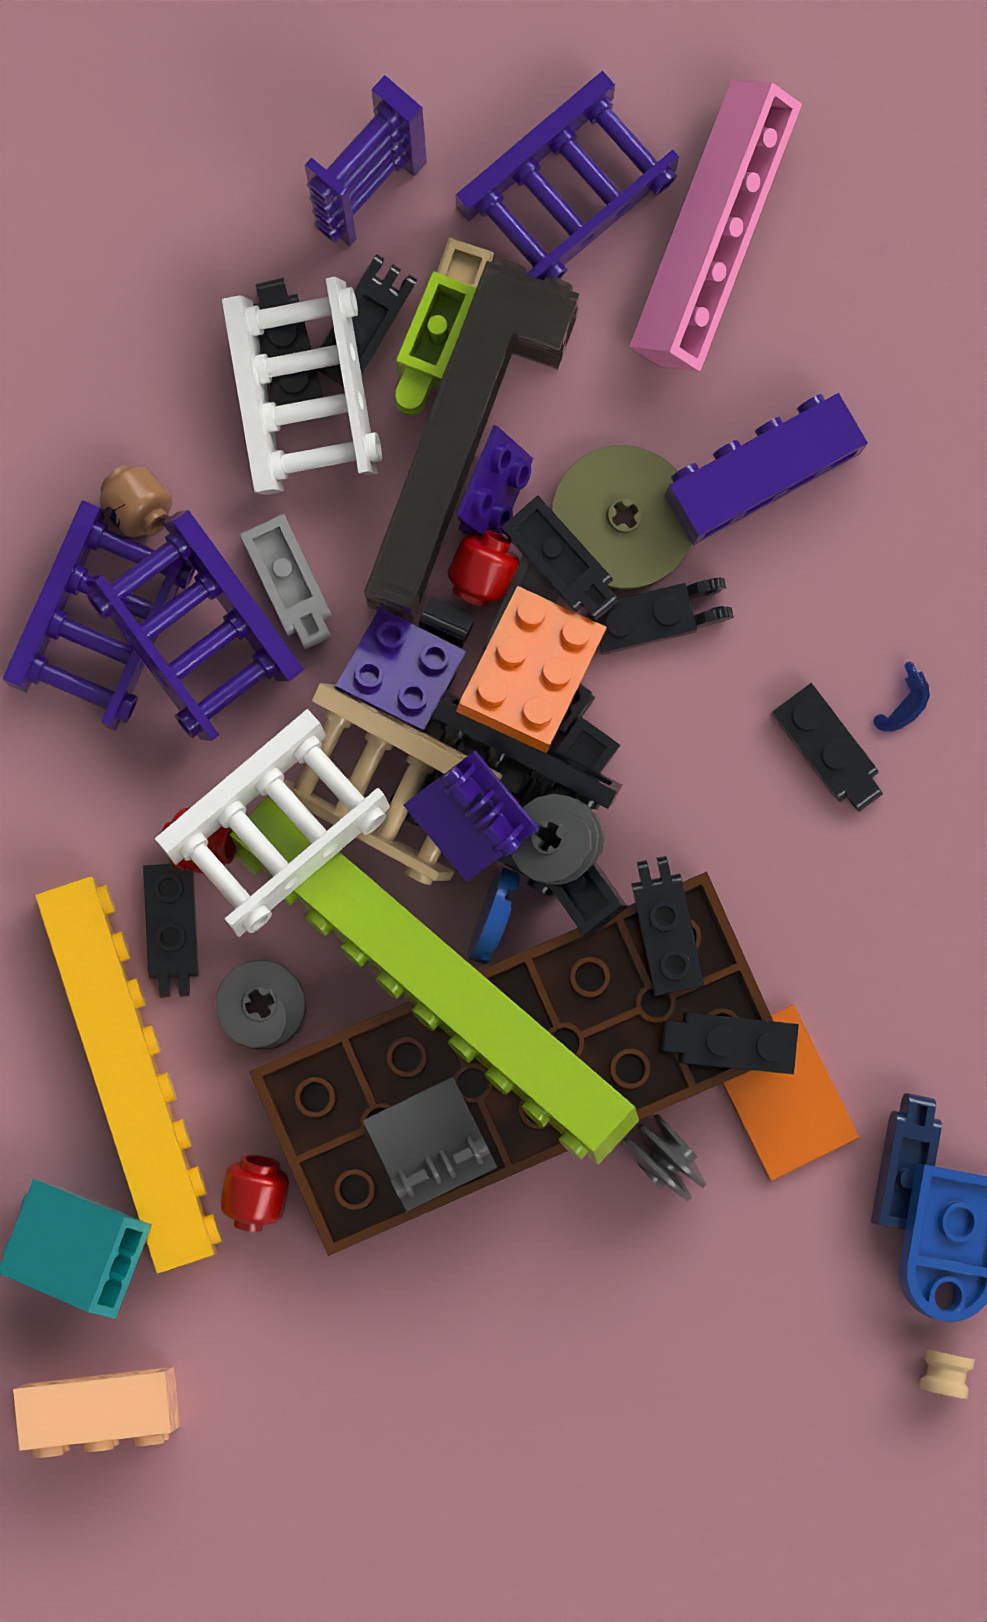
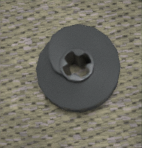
(579, 846)
(268, 980)
(666, 1158)

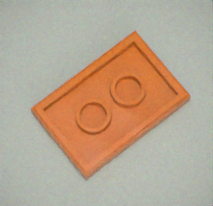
(795, 1114)

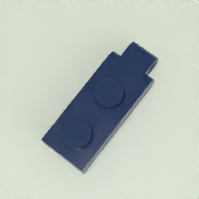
(909, 1140)

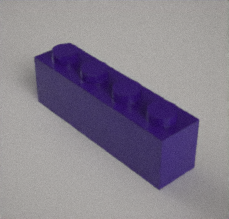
(765, 467)

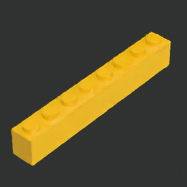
(126, 1073)

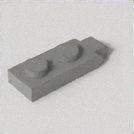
(288, 580)

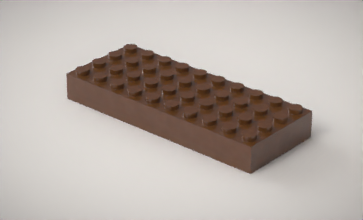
(578, 987)

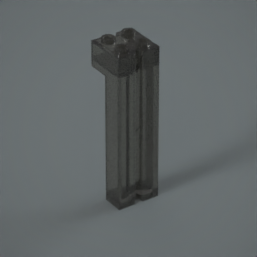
(505, 318)

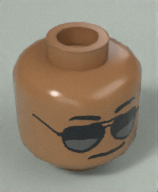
(135, 501)

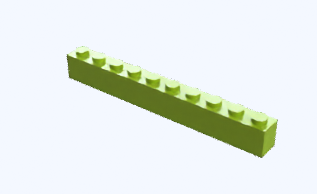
(450, 995)

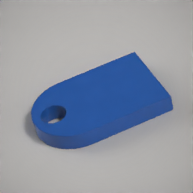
(945, 1242)

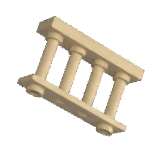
(382, 734)

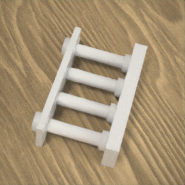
(255, 369)
(264, 776)

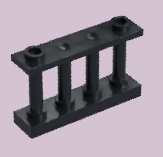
(545, 768)

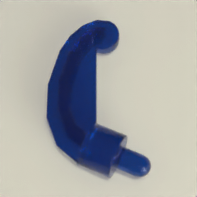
(911, 706)

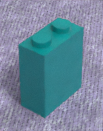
(74, 1249)

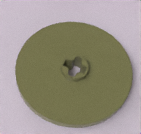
(627, 480)

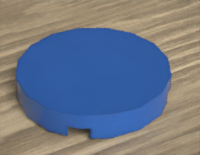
(493, 916)

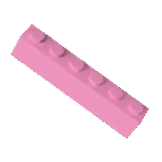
(715, 225)

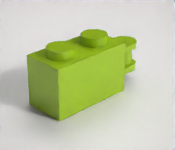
(431, 341)

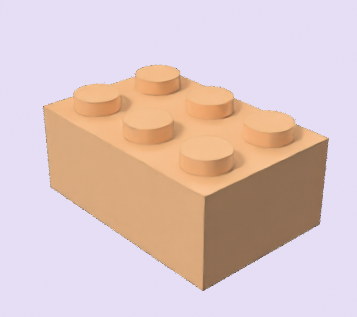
(96, 1411)

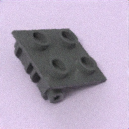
(429, 1144)

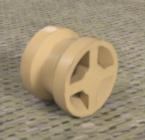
(946, 1373)

